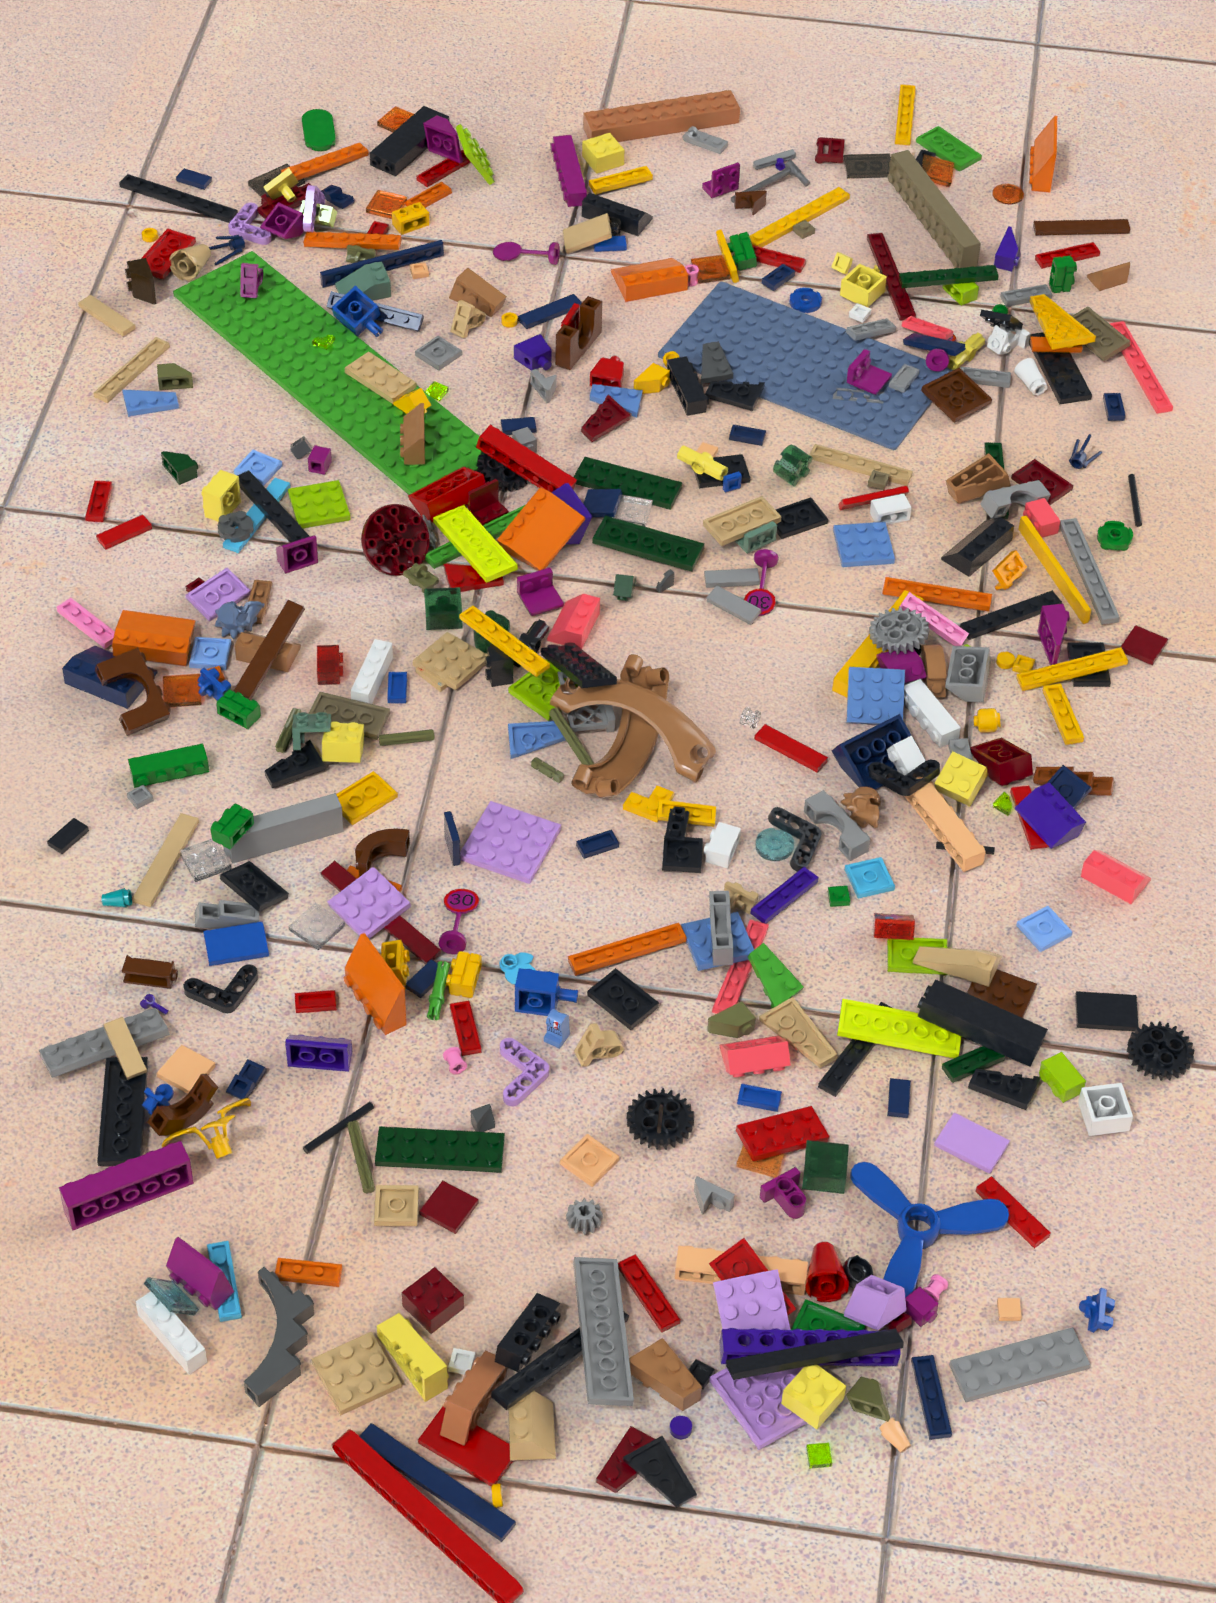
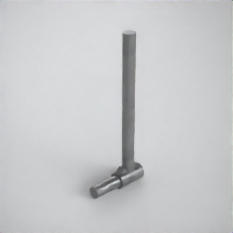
(790, 168)

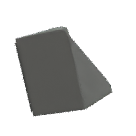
(300, 447)
(482, 1118)

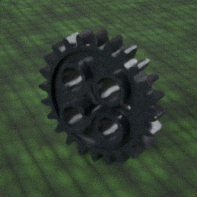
(494, 470)
(1160, 1051)
(640, 1116)

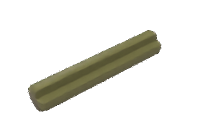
(286, 733)
(406, 737)

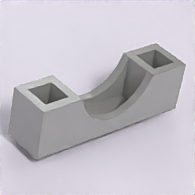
(999, 501)
(823, 809)
(720, 928)

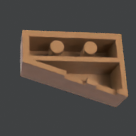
(477, 292)
(977, 479)
(666, 1374)

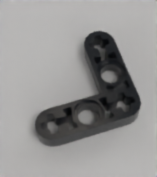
(904, 784)
(802, 833)
(226, 995)

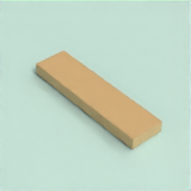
(106, 315)

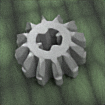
(584, 1216)

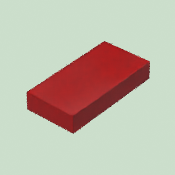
(315, 1001)

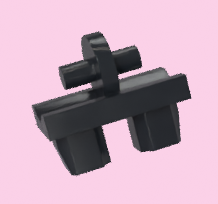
(677, 824)

